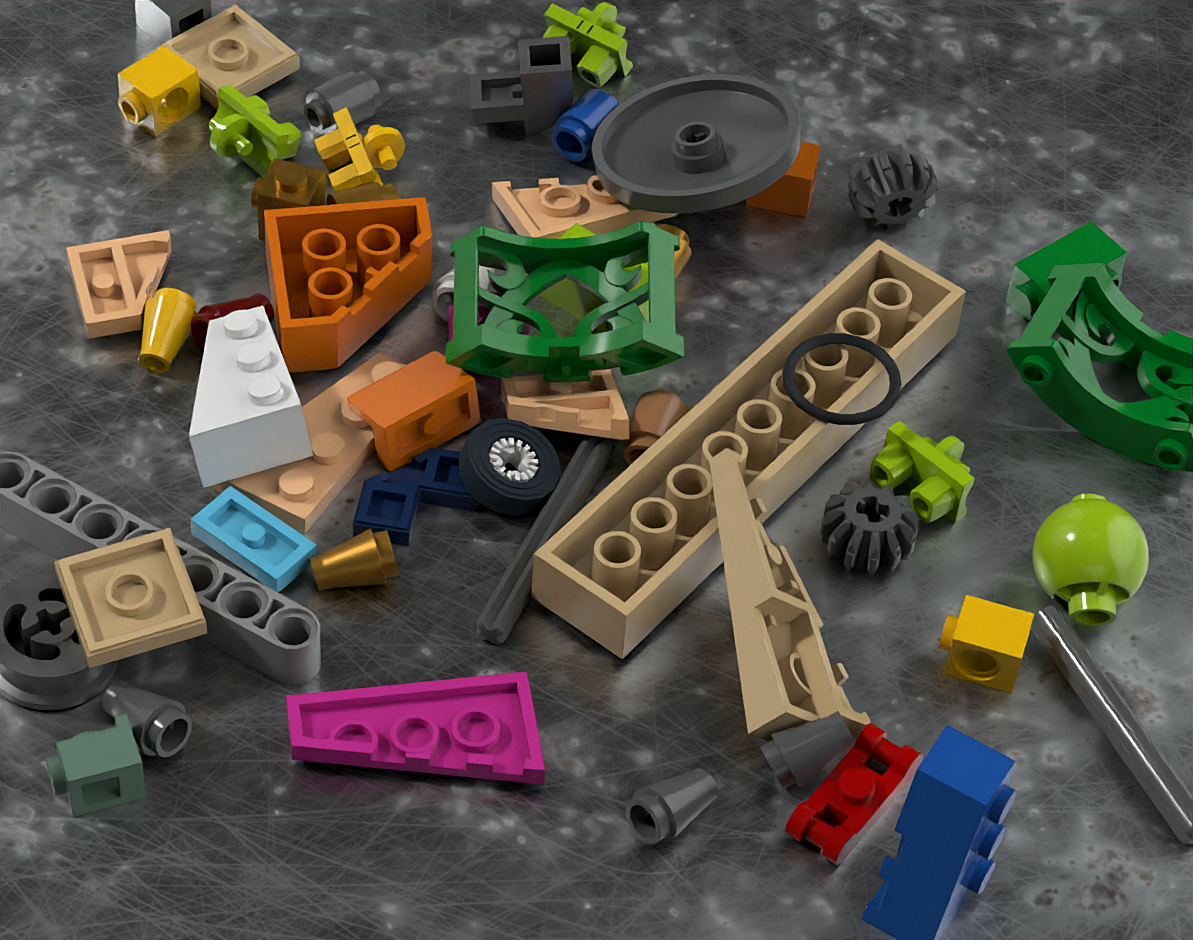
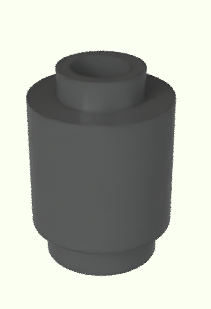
(351, 90)

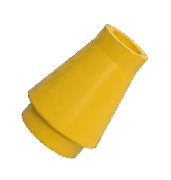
(165, 328)

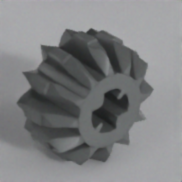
(892, 187)
(869, 527)

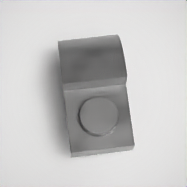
(534, 93)

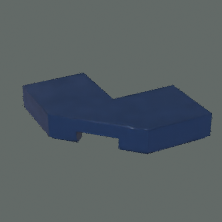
(394, 498)

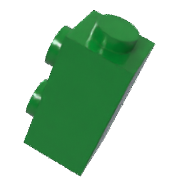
(1082, 246)

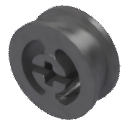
(53, 666)

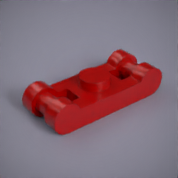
(853, 795)

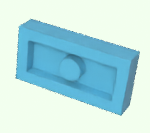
(253, 539)

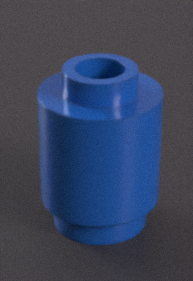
(578, 125)

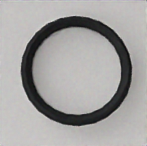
(836, 418)

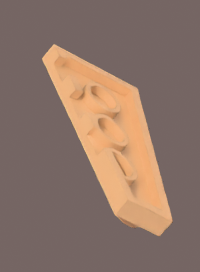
(339, 445)

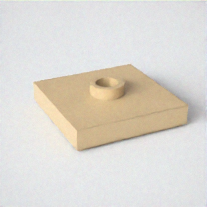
(234, 52)
(130, 597)

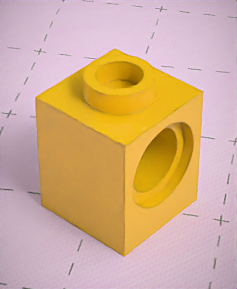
(158, 91)
(986, 643)

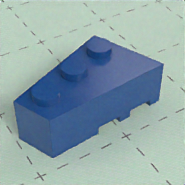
(946, 839)

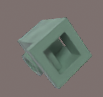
(98, 769)

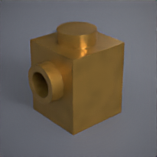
(287, 187)

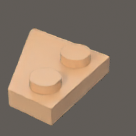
(117, 280)
(568, 406)

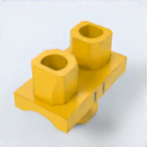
(378, 149)

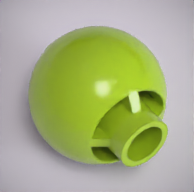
(1090, 558)

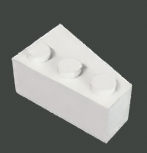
(245, 402)

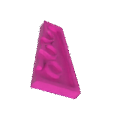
(434, 727)

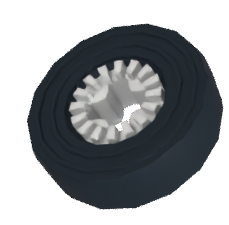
(515, 443)

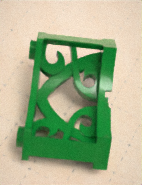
(1106, 331)
(631, 344)

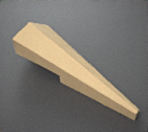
(773, 619)

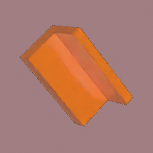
(417, 408)

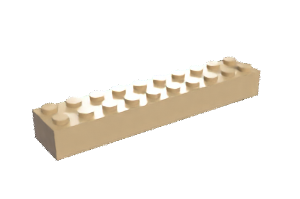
(656, 524)

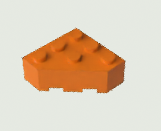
(343, 274)

